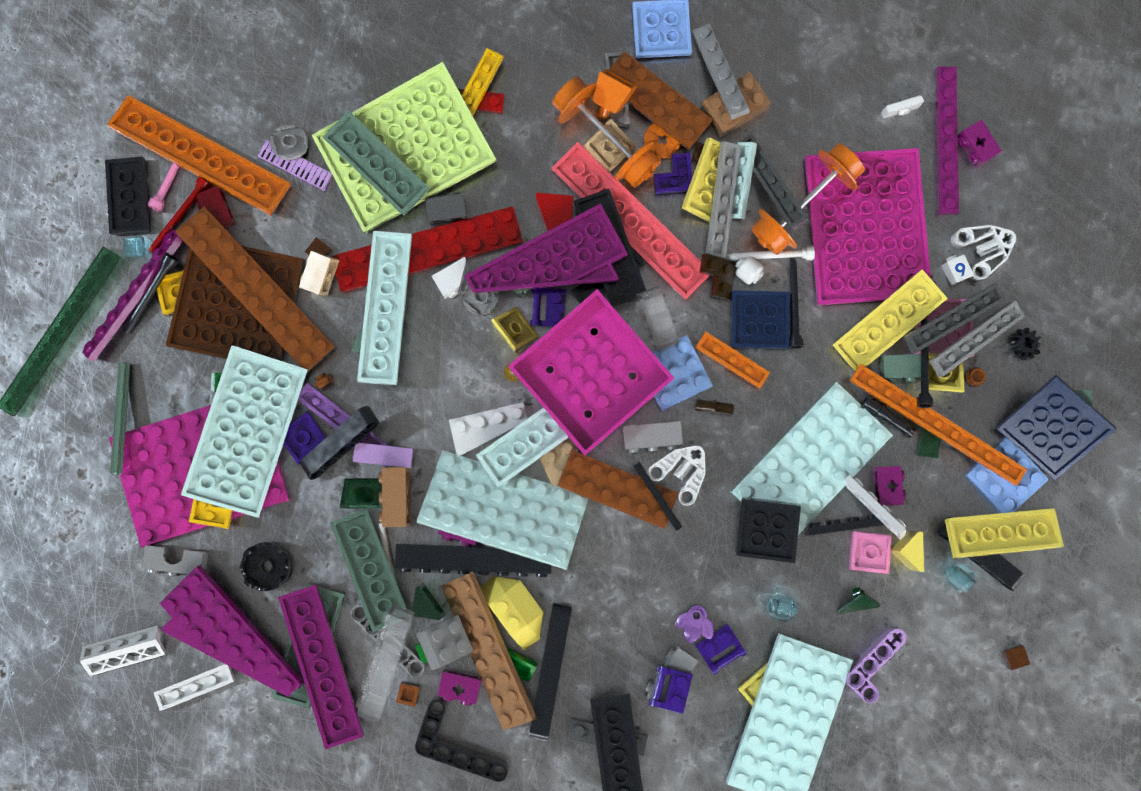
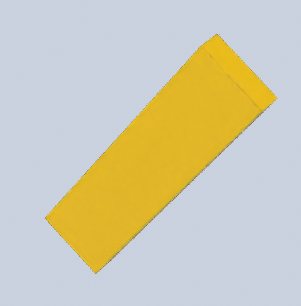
(481, 79)

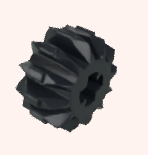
(1032, 343)

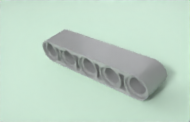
(405, 663)

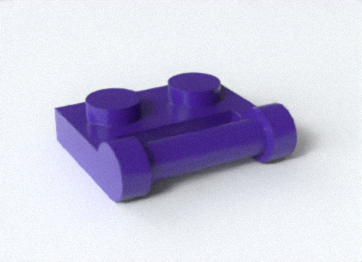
(554, 307)
(720, 641)
(677, 689)

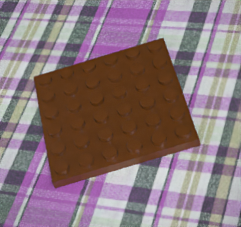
(212, 319)

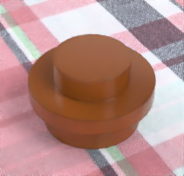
(975, 376)
(322, 380)

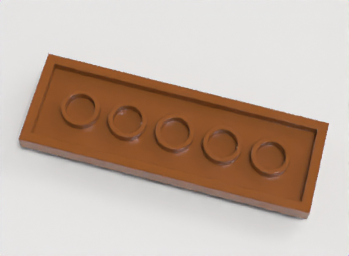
(662, 103)
(614, 488)

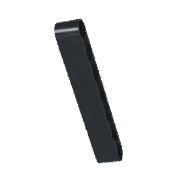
(550, 671)

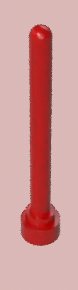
(200, 186)

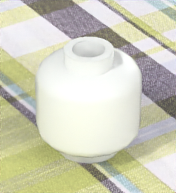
(749, 270)

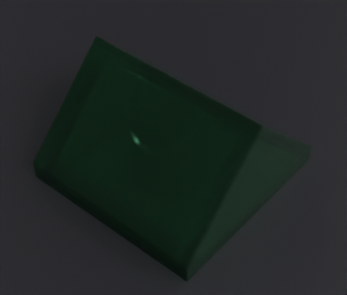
(361, 493)
(426, 605)

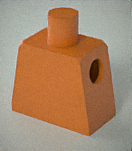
(612, 93)

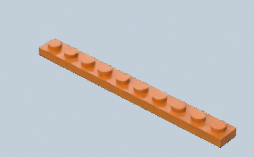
(938, 425)

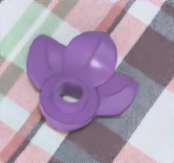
(695, 627)

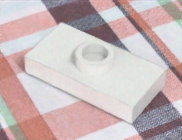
(902, 107)

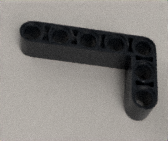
(451, 759)

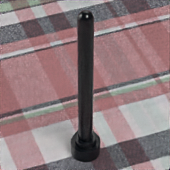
(167, 263)
(795, 339)
(924, 399)

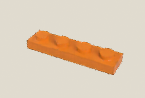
(732, 360)

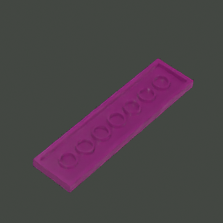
(321, 666)

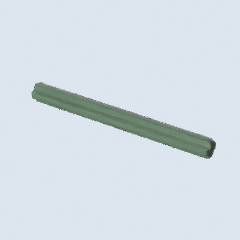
(120, 418)

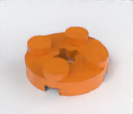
(661, 150)

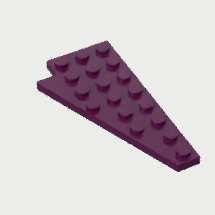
(564, 256)
(216, 626)

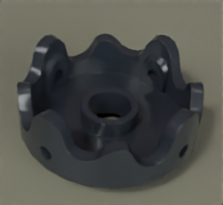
(252, 569)

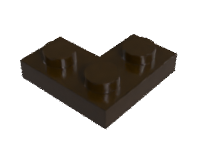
(723, 274)

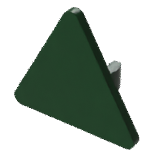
(860, 602)

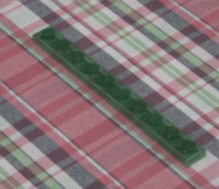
(59, 331)

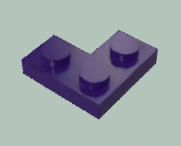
(680, 177)

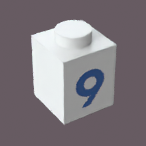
(957, 269)

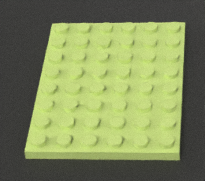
(426, 129)

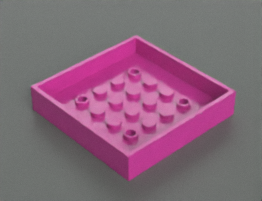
(591, 372)

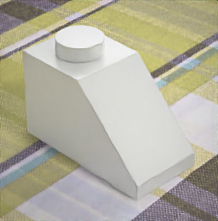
(451, 278)

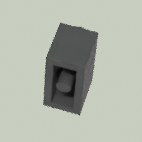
(446, 208)

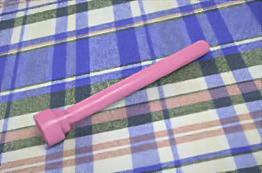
(157, 201)

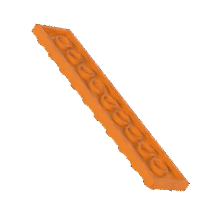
(199, 155)

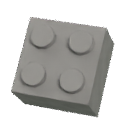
(444, 642)

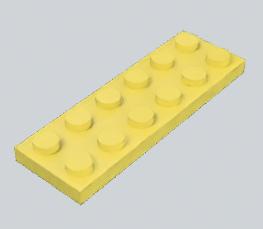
(890, 321)
(1003, 533)

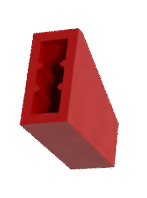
(554, 208)

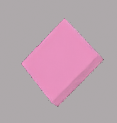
(870, 552)

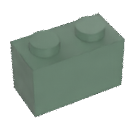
(900, 367)

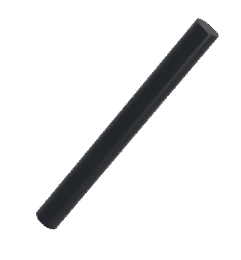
(657, 495)

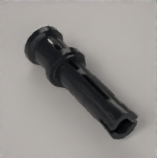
(880, 411)

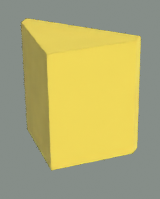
(515, 329)
(951, 381)
(910, 550)

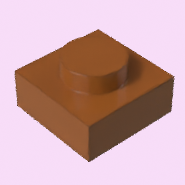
(408, 694)

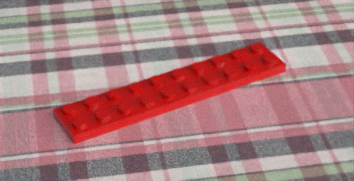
(438, 246)

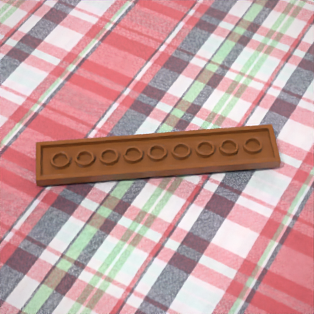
(255, 289)

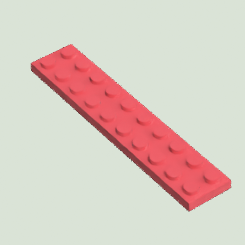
(644, 231)

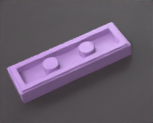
(383, 455)

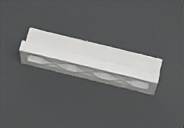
(119, 648)

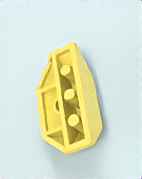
(514, 609)

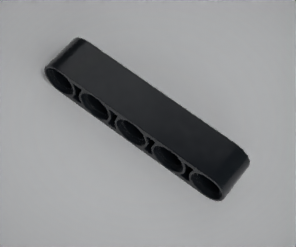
(339, 442)
(994, 565)

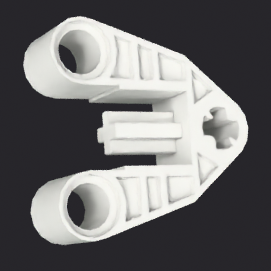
(995, 234)
(695, 480)

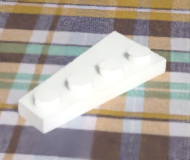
(485, 426)

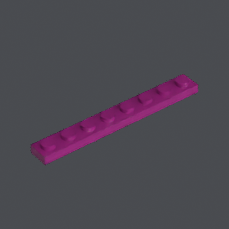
(947, 140)
(129, 300)

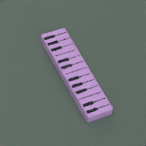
(299, 168)

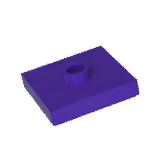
(303, 436)

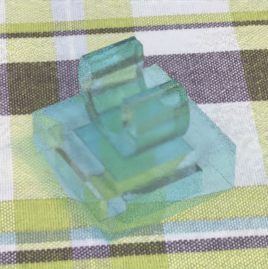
(134, 247)

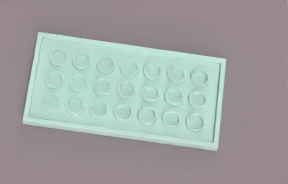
(244, 432)
(816, 455)
(517, 517)
(789, 717)

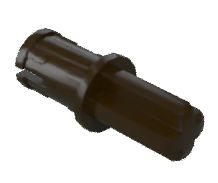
(714, 407)

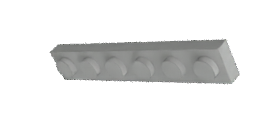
(720, 71)
(723, 199)
(977, 338)

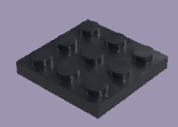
(768, 530)

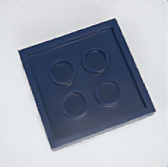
(760, 319)

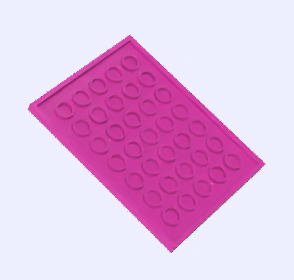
(868, 236)
(156, 471)

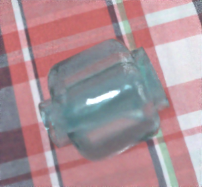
(960, 578)
(782, 608)

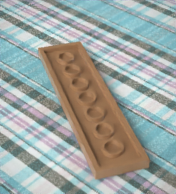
(489, 652)

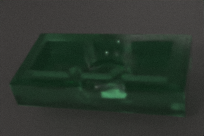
(928, 444)

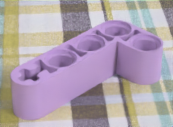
(877, 662)

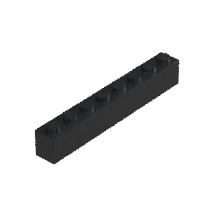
(465, 560)

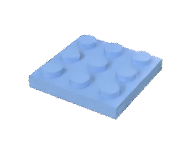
(661, 28)
(687, 371)
(998, 491)

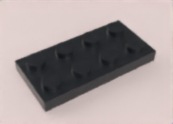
(127, 195)

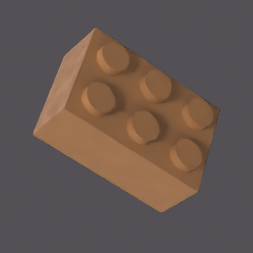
(754, 97)
(395, 497)

